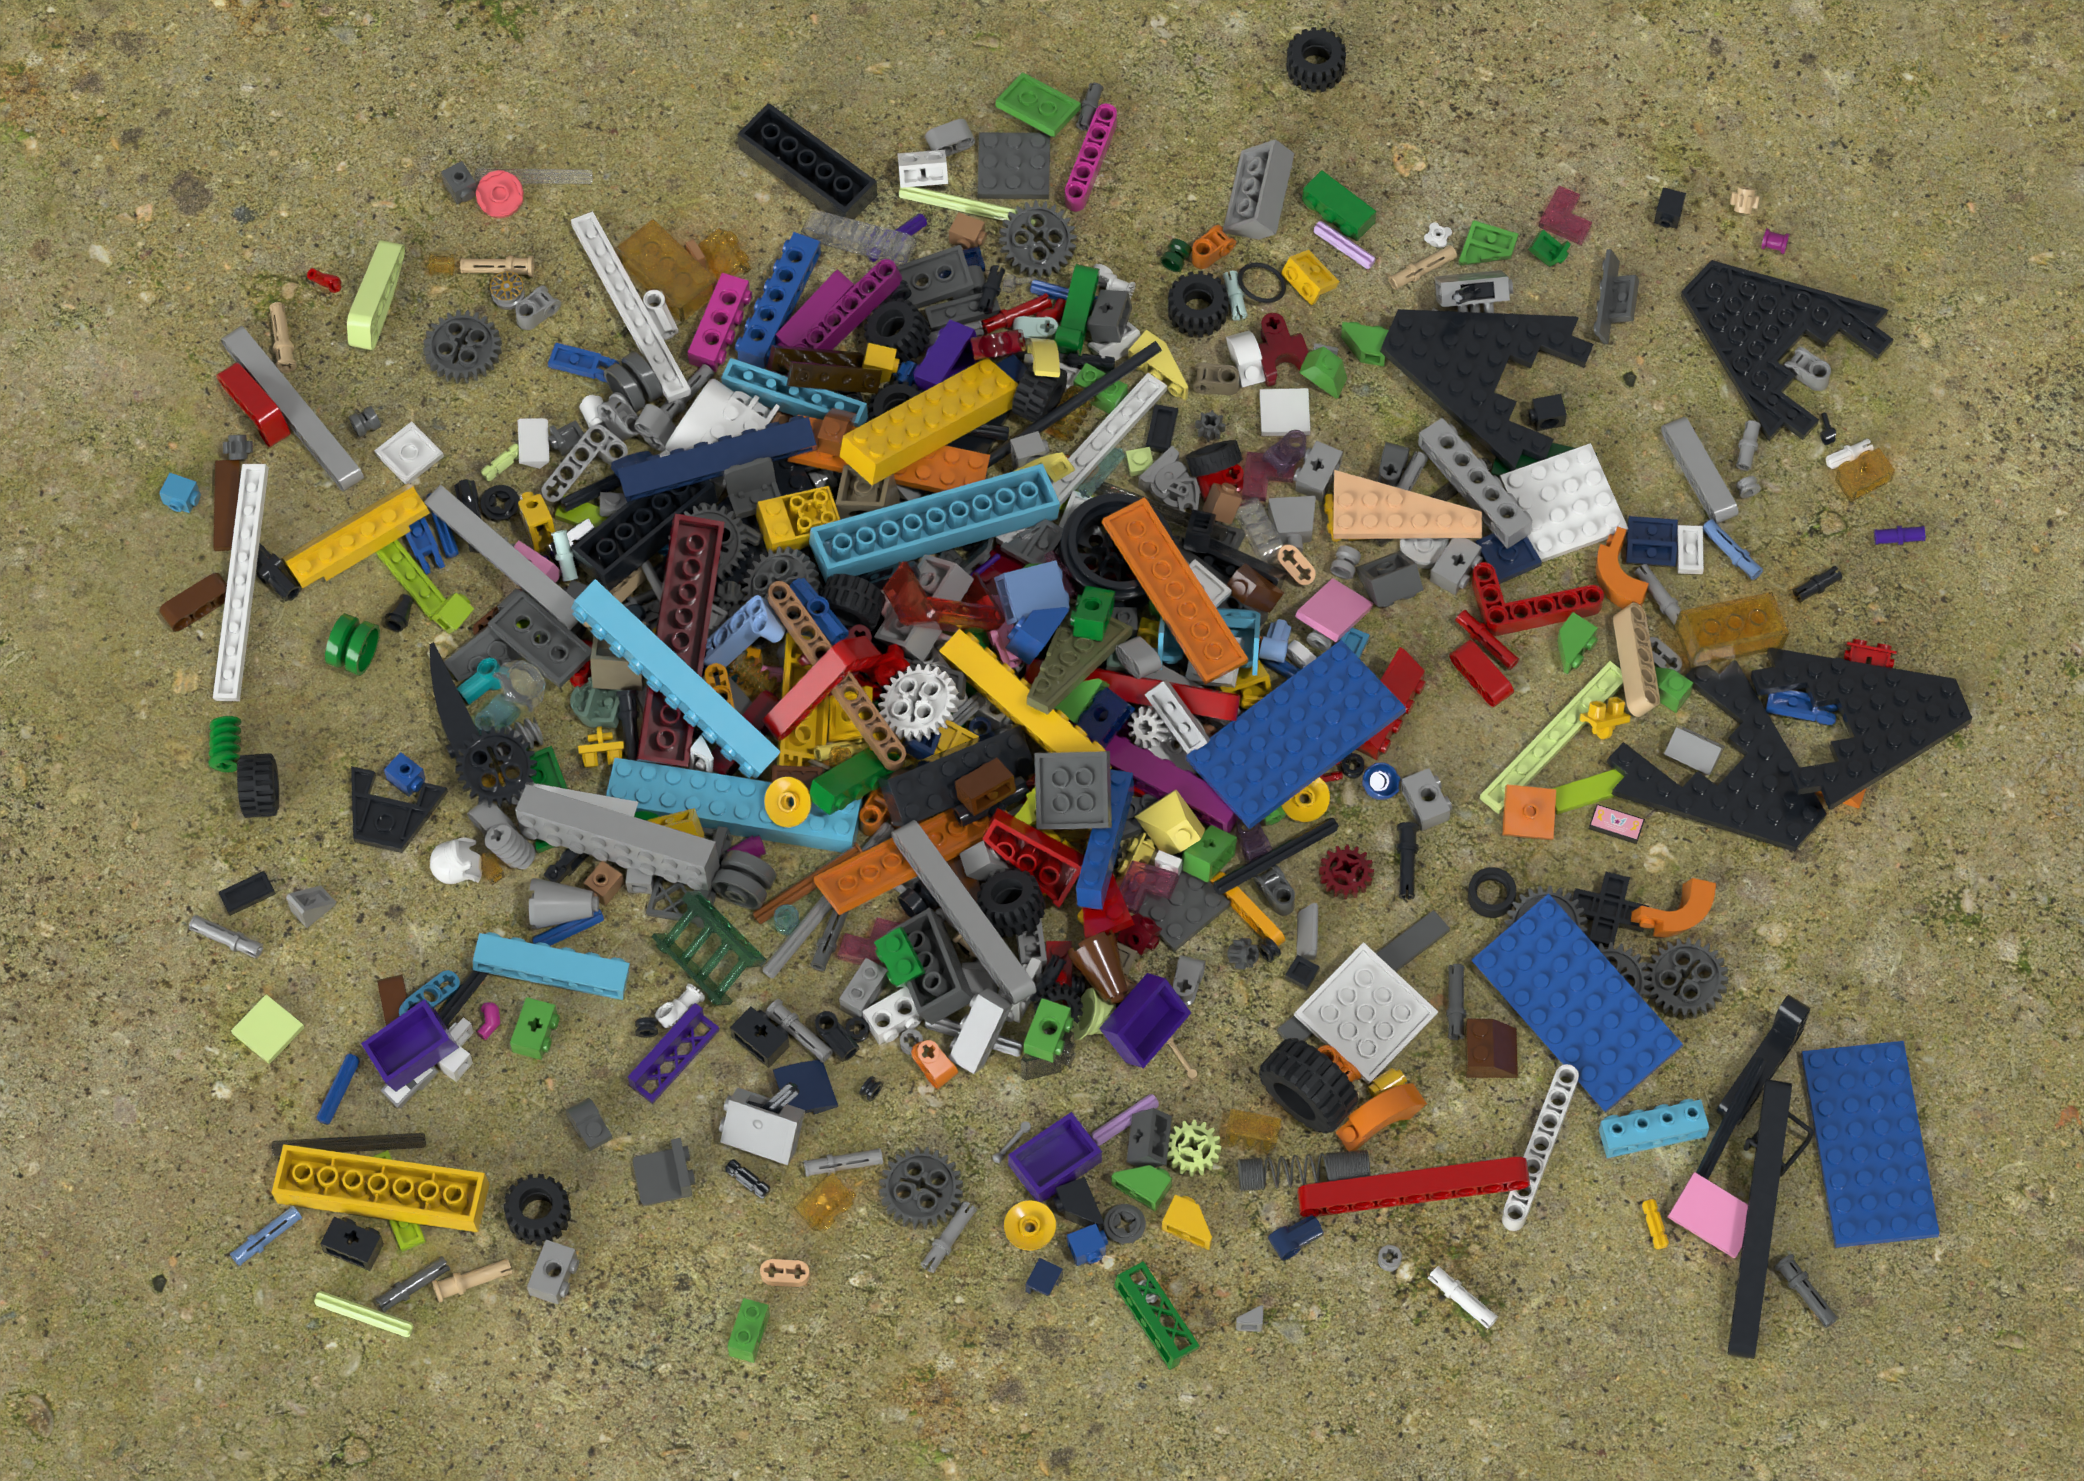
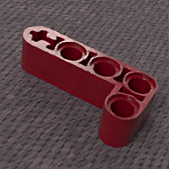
(754, 714)

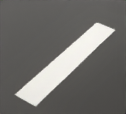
(616, 804)

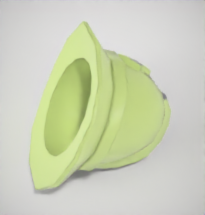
(1094, 1015)

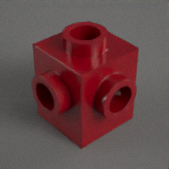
(1142, 935)

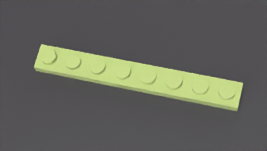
(1553, 737)

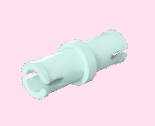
(1235, 295)
(564, 555)

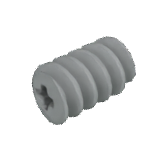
(530, 733)
(510, 846)

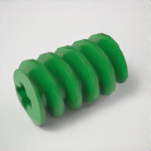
(224, 743)

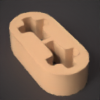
(1299, 560)
(784, 1278)

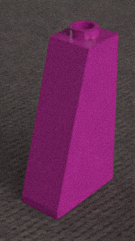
(814, 308)

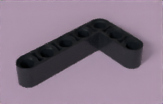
(1785, 1032)

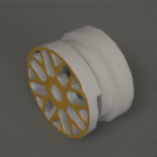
(507, 290)

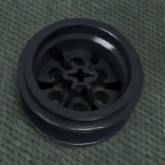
(1084, 528)

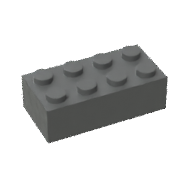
(943, 985)

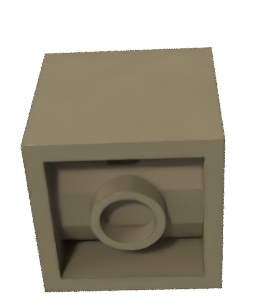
(859, 496)
(610, 671)

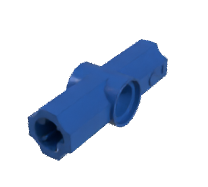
(826, 621)

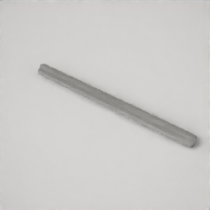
(815, 916)

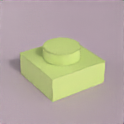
(1139, 460)

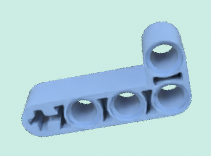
(741, 630)

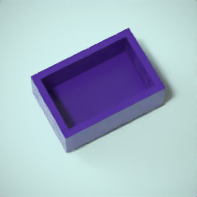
(947, 356)
(1145, 1020)
(410, 1045)
(1055, 1157)

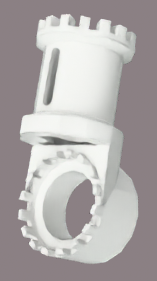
(1111, 282)
(674, 1010)

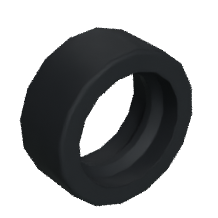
(1491, 874)

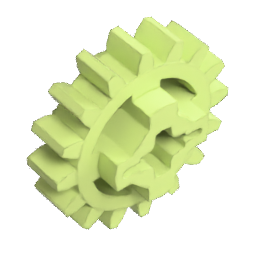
(1201, 1143)

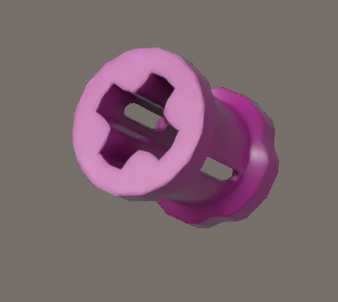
(1775, 241)

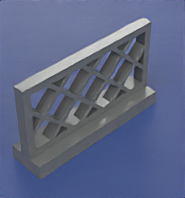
(723, 842)

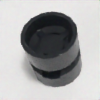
(917, 899)

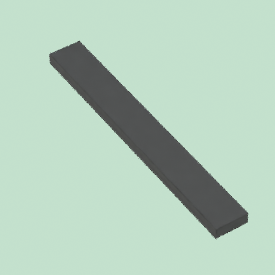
(1395, 954)

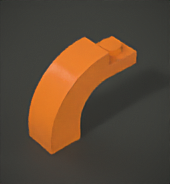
(1614, 582)
(1694, 906)
(1384, 1109)

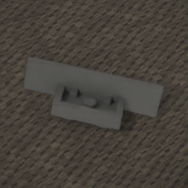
(1616, 297)

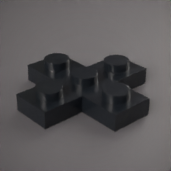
(1608, 909)

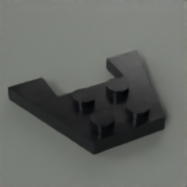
(387, 821)

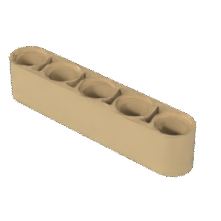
(1636, 659)

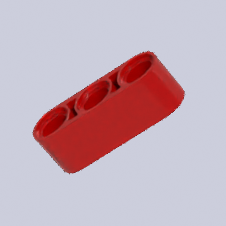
(1481, 673)

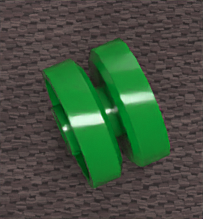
(352, 644)

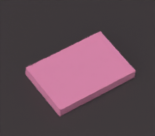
(1334, 610)
(1711, 1214)

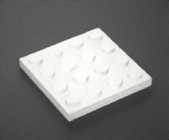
(1566, 502)
(1366, 1012)

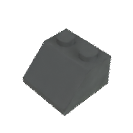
(1390, 579)

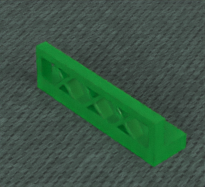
(1149, 1321)

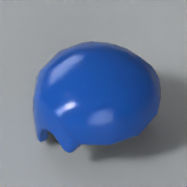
(1381, 781)

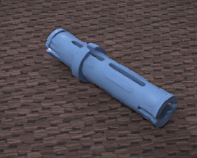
(1732, 549)
(241, 1254)

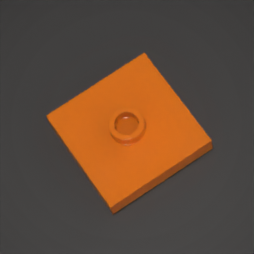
(1529, 812)

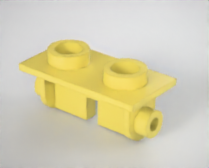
(1138, 850)

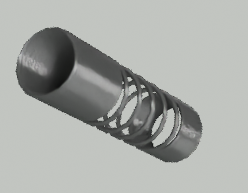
(1338, 1167)

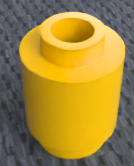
(1386, 1081)

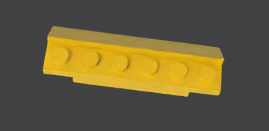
(357, 537)
(812, 731)

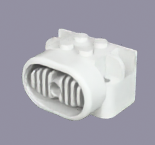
(717, 414)

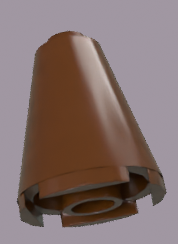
(1101, 966)

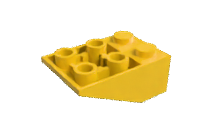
(790, 517)

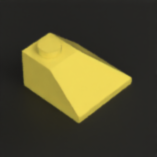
(1171, 824)

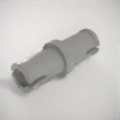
(1748, 445)

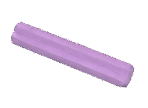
(1344, 245)
(1123, 1120)

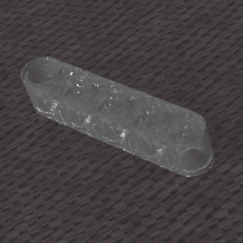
(859, 237)

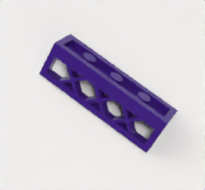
(667, 1045)

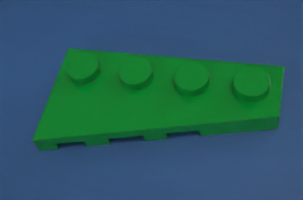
(548, 774)

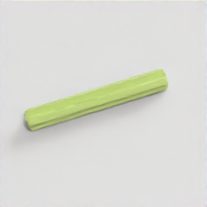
(363, 1314)

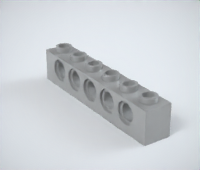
(1506, 529)

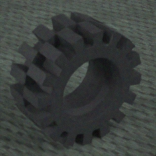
(1062, 992)

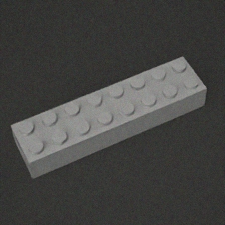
(617, 838)

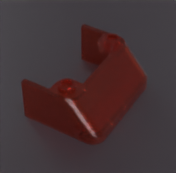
(974, 613)

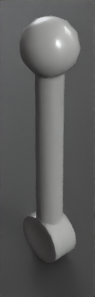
(1025, 1127)

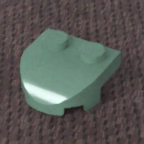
(595, 705)

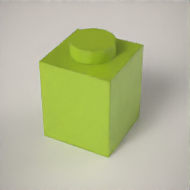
(453, 612)

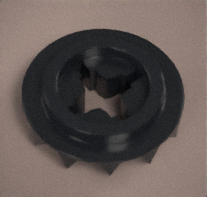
(505, 494)

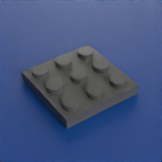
(1013, 165)
(1073, 790)
(1187, 911)

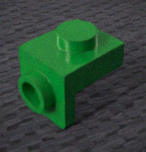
(1549, 249)

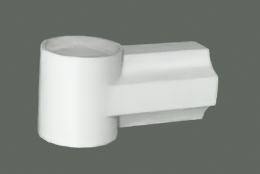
(660, 314)

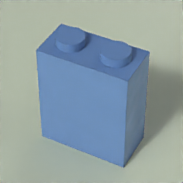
(1031, 590)

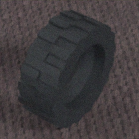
(1214, 458)

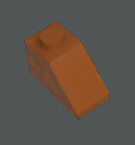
(834, 426)

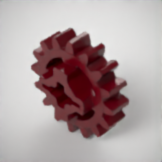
(1353, 864)

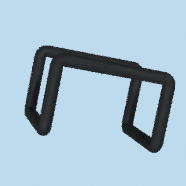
(1784, 1167)

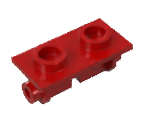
(1860, 651)

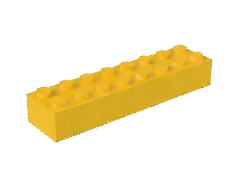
(928, 421)
(1008, 694)
(380, 1188)

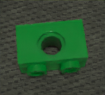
(1093, 613)

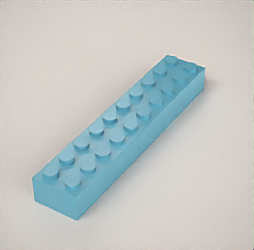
(934, 523)
(675, 679)
(728, 803)

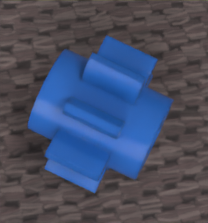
(905, 373)

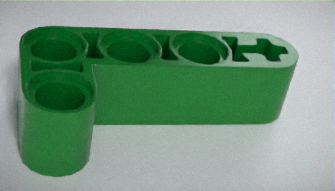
(1078, 307)

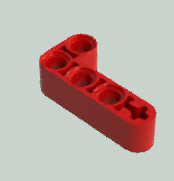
(254, 403)

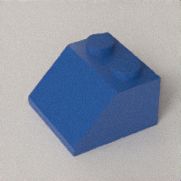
(1034, 632)

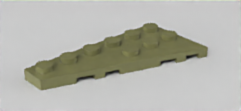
(1072, 661)

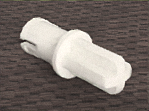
(1848, 453)

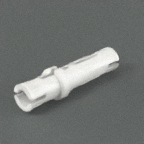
(1454, 1290)

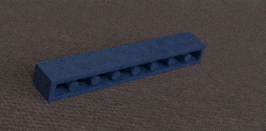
(711, 460)

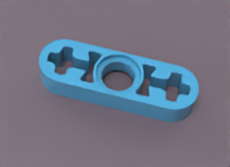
(433, 987)

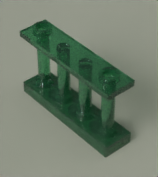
(731, 940)

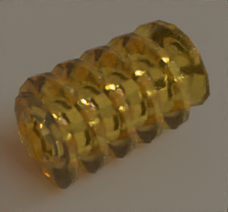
(1068, 424)
(751, 674)

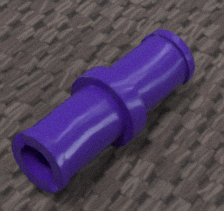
(1899, 535)

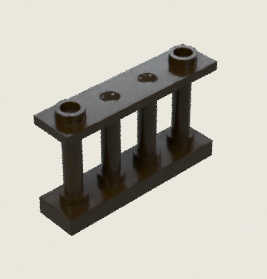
(824, 369)

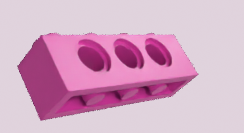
(727, 290)

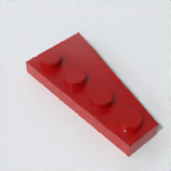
(1112, 917)

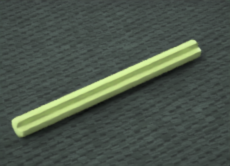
(957, 203)

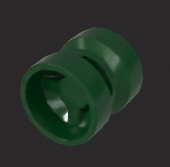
(1176, 254)

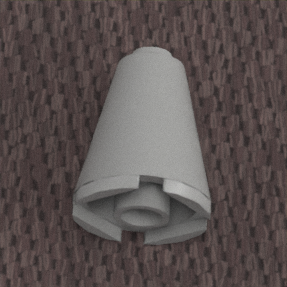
(559, 903)

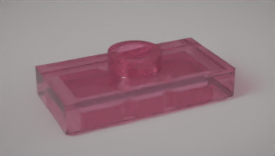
(1067, 582)

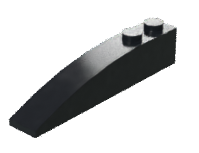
(452, 711)

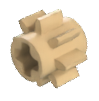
(1744, 200)

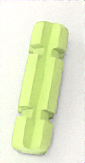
(501, 462)

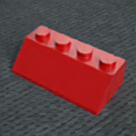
(1404, 679)

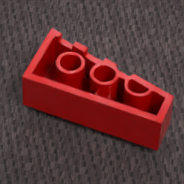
(1031, 850)

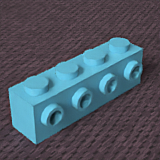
(1653, 1128)

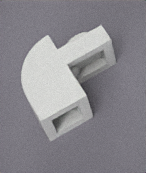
(1247, 357)
(460, 1060)

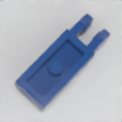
(579, 361)
(423, 544)
(1799, 706)

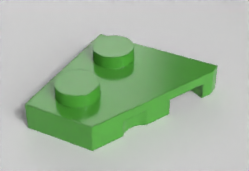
(1487, 244)

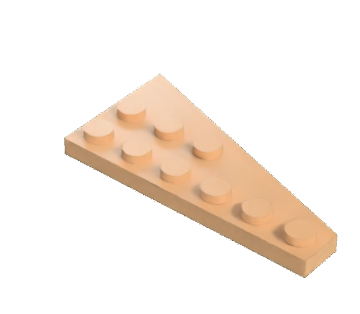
(1386, 512)

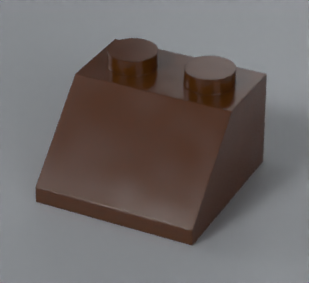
(1490, 1049)

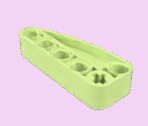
(375, 295)

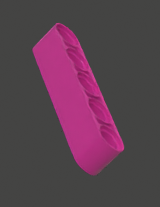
(1090, 167)

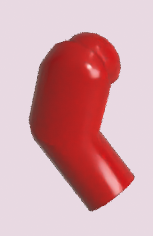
(326, 280)
(1055, 313)

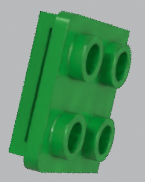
(899, 957)

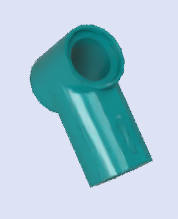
(480, 681)

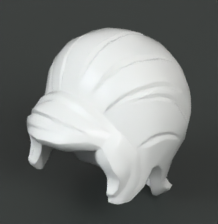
(455, 862)

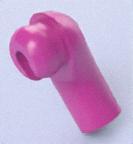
(492, 1020)

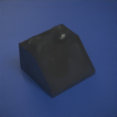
(1035, 1067)

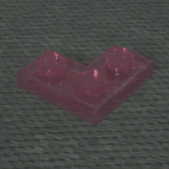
(1559, 217)
(1257, 477)
(1146, 879)
(857, 949)

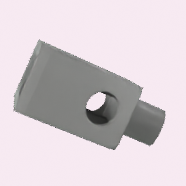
(1293, 519)

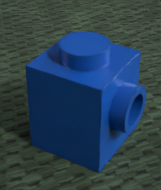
(405, 774)
(1087, 1245)

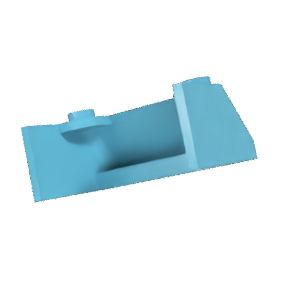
(1242, 624)

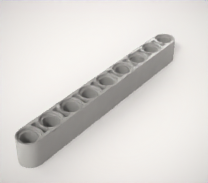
(294, 409)
(502, 555)
(963, 912)

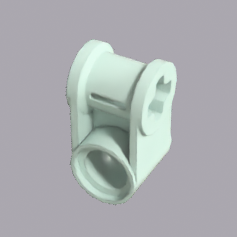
(1036, 327)

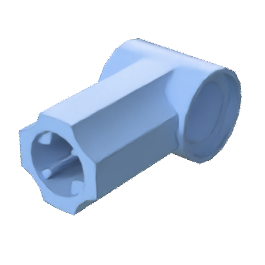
(1275, 644)

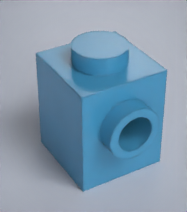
(180, 493)

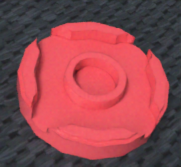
(499, 194)

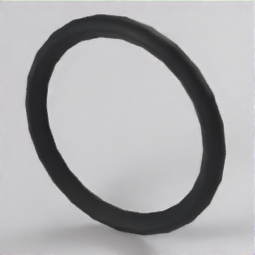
(1254, 297)

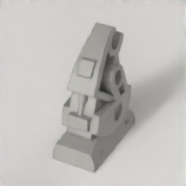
(1170, 482)

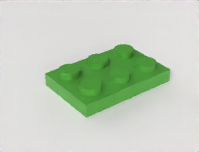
(1038, 104)

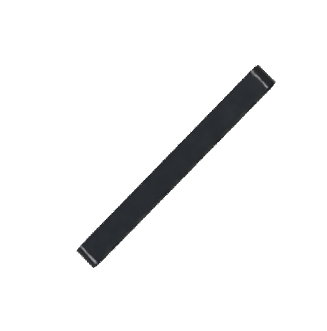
(1759, 1219)

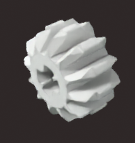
(1144, 734)

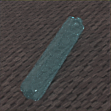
(1100, 474)

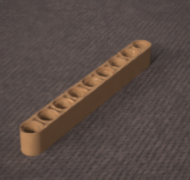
(848, 684)

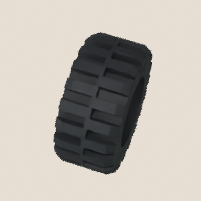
(1308, 1085)

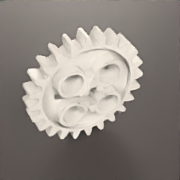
(919, 702)

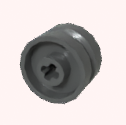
(634, 381)
(744, 879)

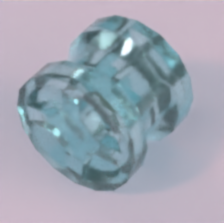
(787, 925)

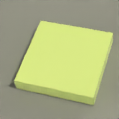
(267, 1029)

